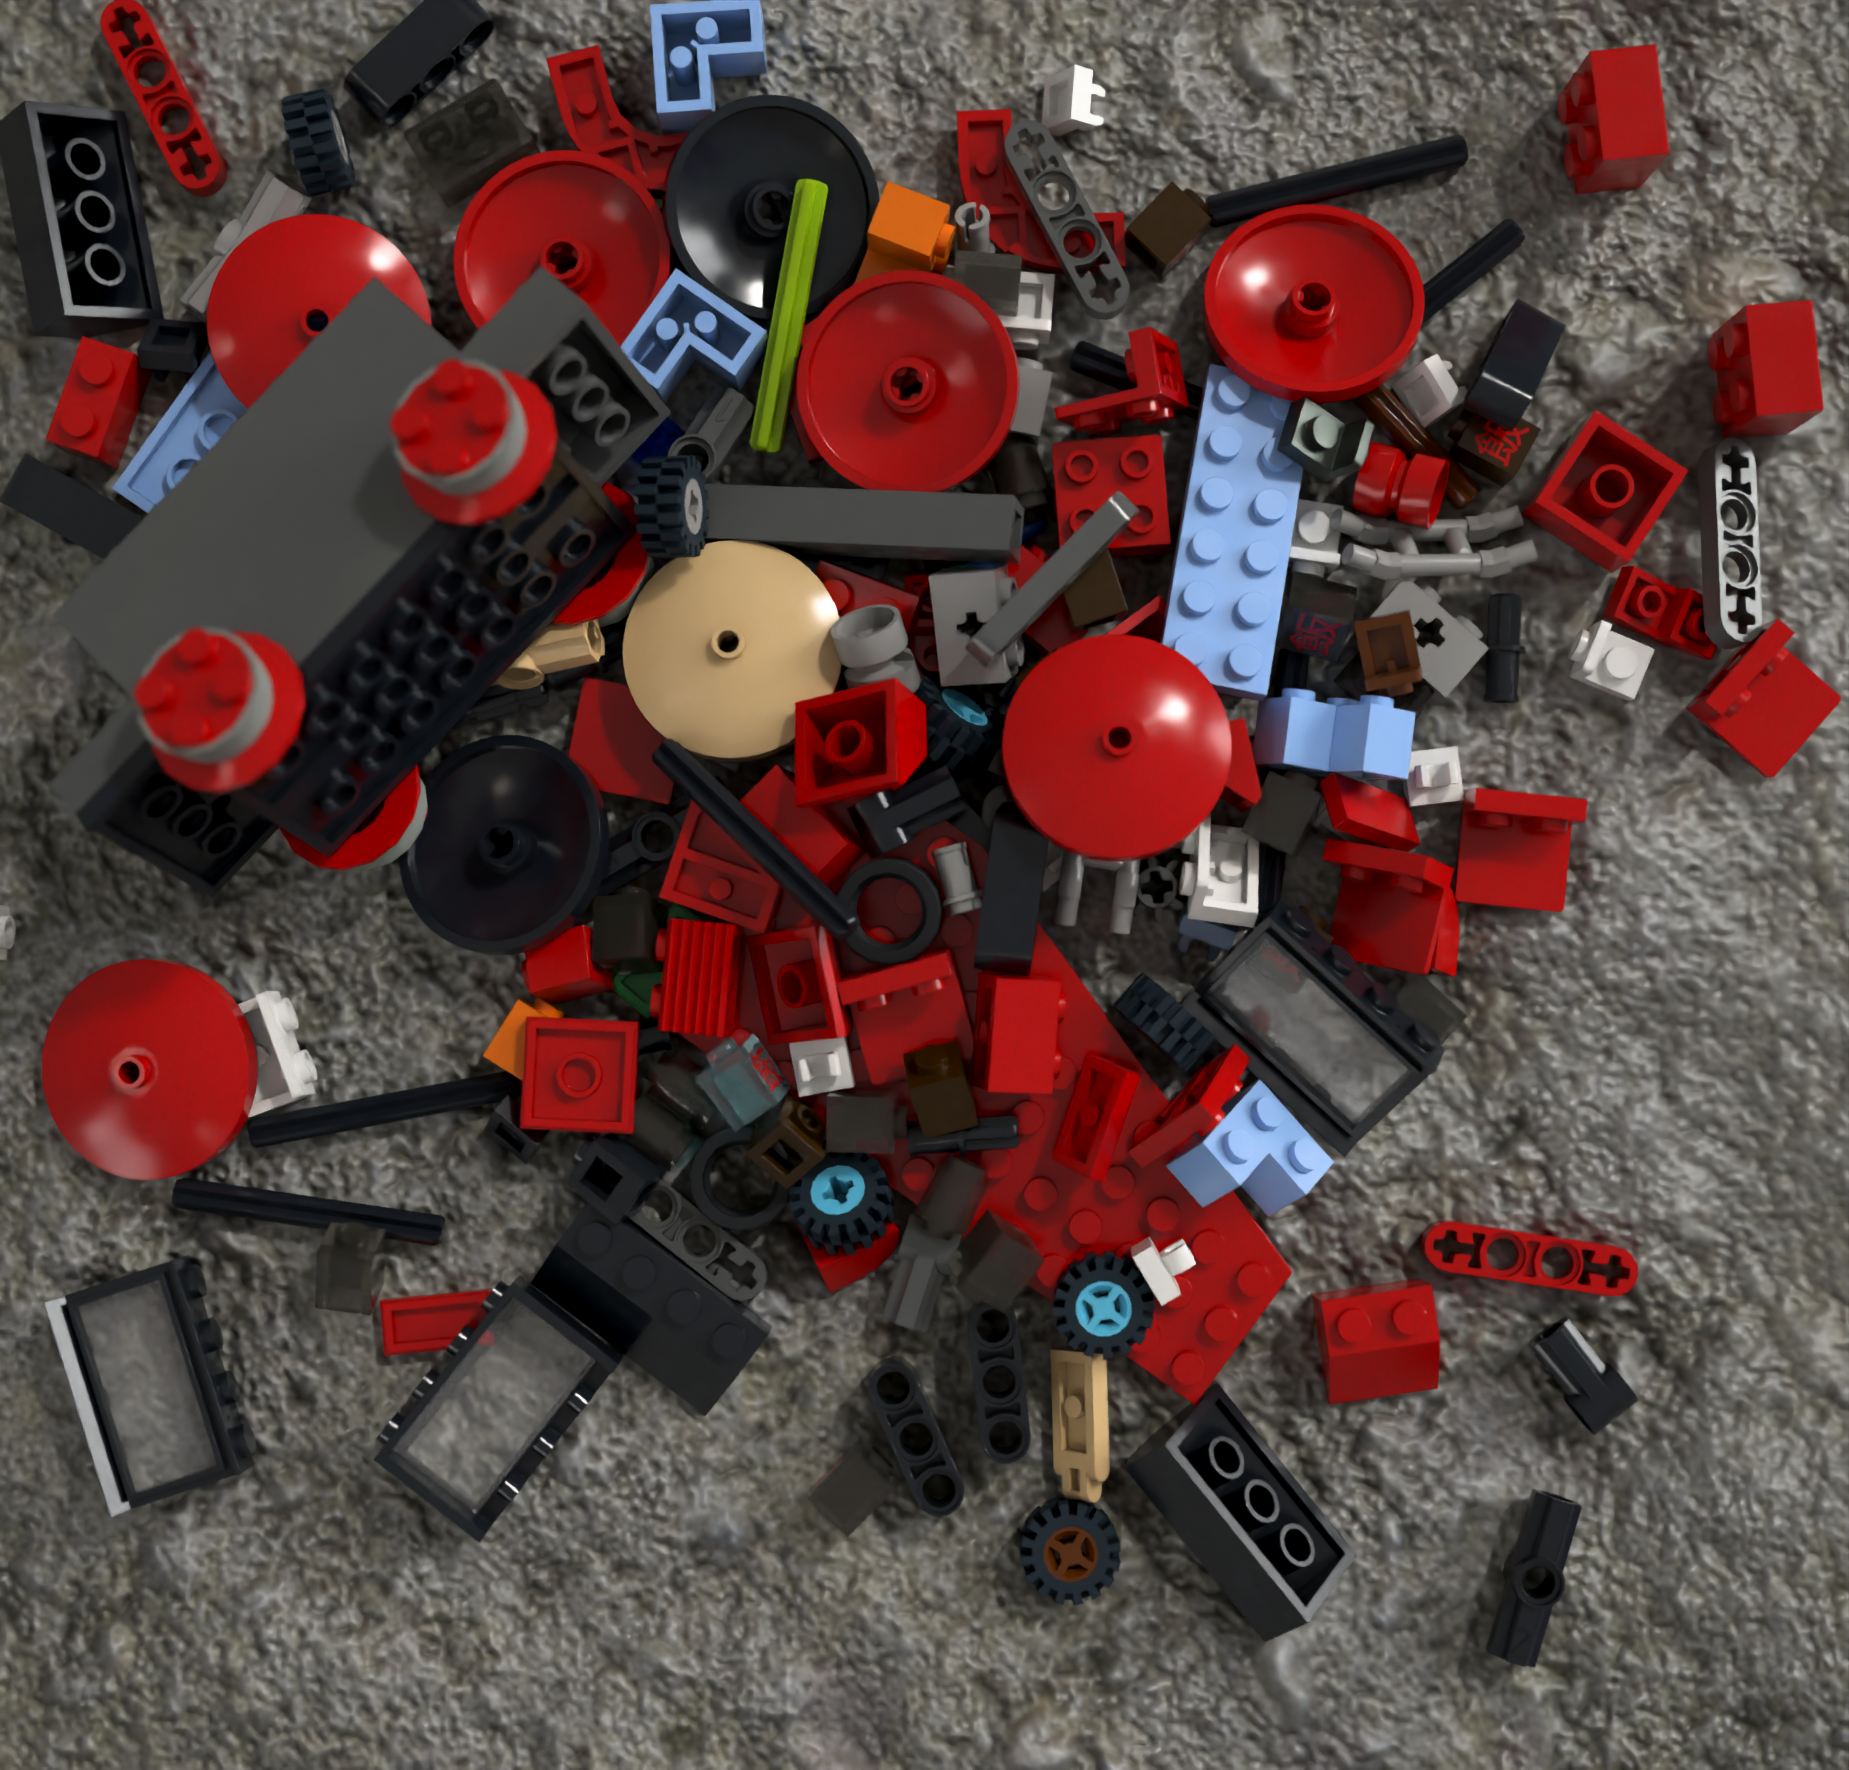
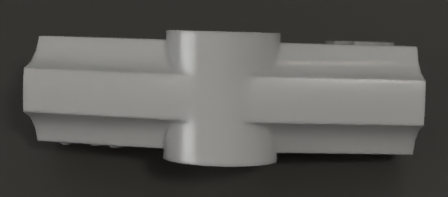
(272, 201)

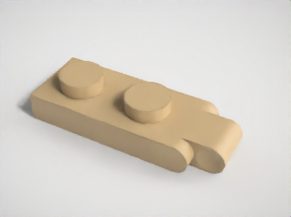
(1080, 1422)

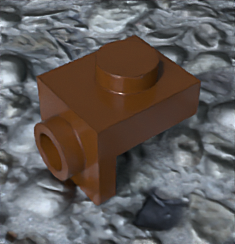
(1389, 653)

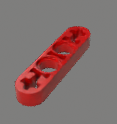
(166, 96)
(1529, 1253)

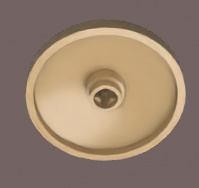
(739, 700)

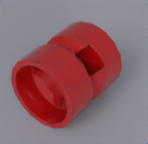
(1408, 487)

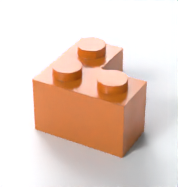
(907, 234)

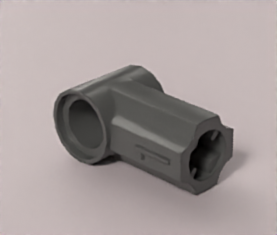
(716, 430)
(918, 1275)

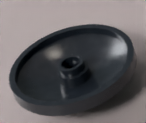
(756, 155)
(506, 846)

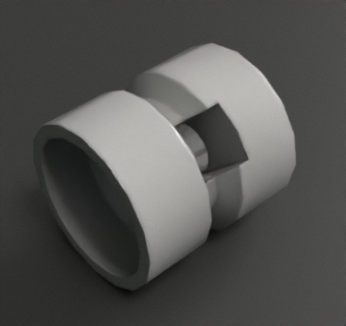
(874, 647)

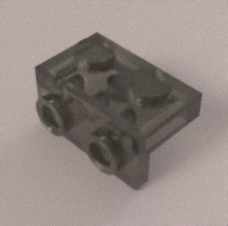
(470, 142)

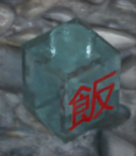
(742, 1080)

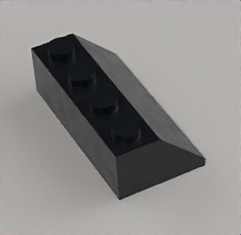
(78, 220)
(651, 1306)
(1242, 1514)

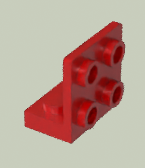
(1161, 389)
(1094, 470)
(1765, 701)
(1515, 848)
(1388, 905)
(905, 1010)

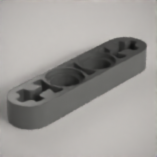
(1072, 217)
(1738, 544)
(1052, 579)
(672, 1235)

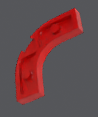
(597, 124)
(1012, 225)

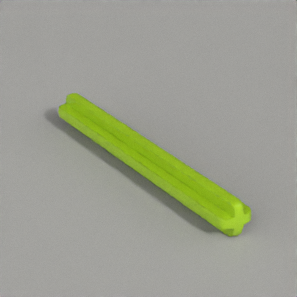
(788, 315)

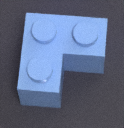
(695, 46)
(692, 326)
(1339, 736)
(1252, 1148)

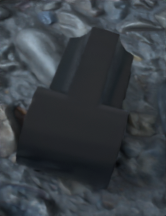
(897, 815)
(1590, 1387)

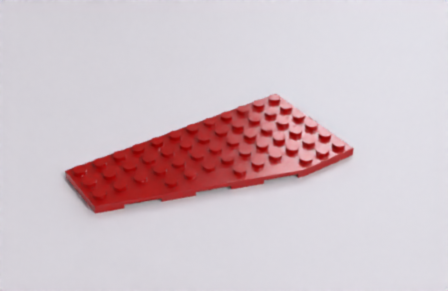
(1056, 1206)

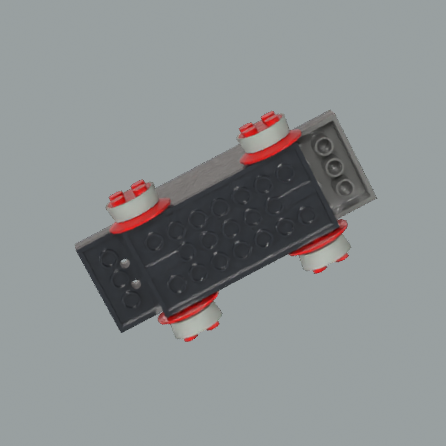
(356, 581)

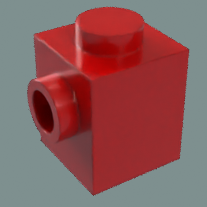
(564, 968)

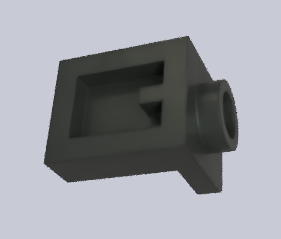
(1323, 442)

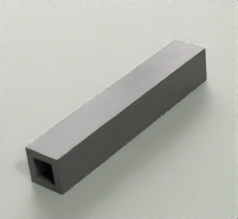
(869, 522)

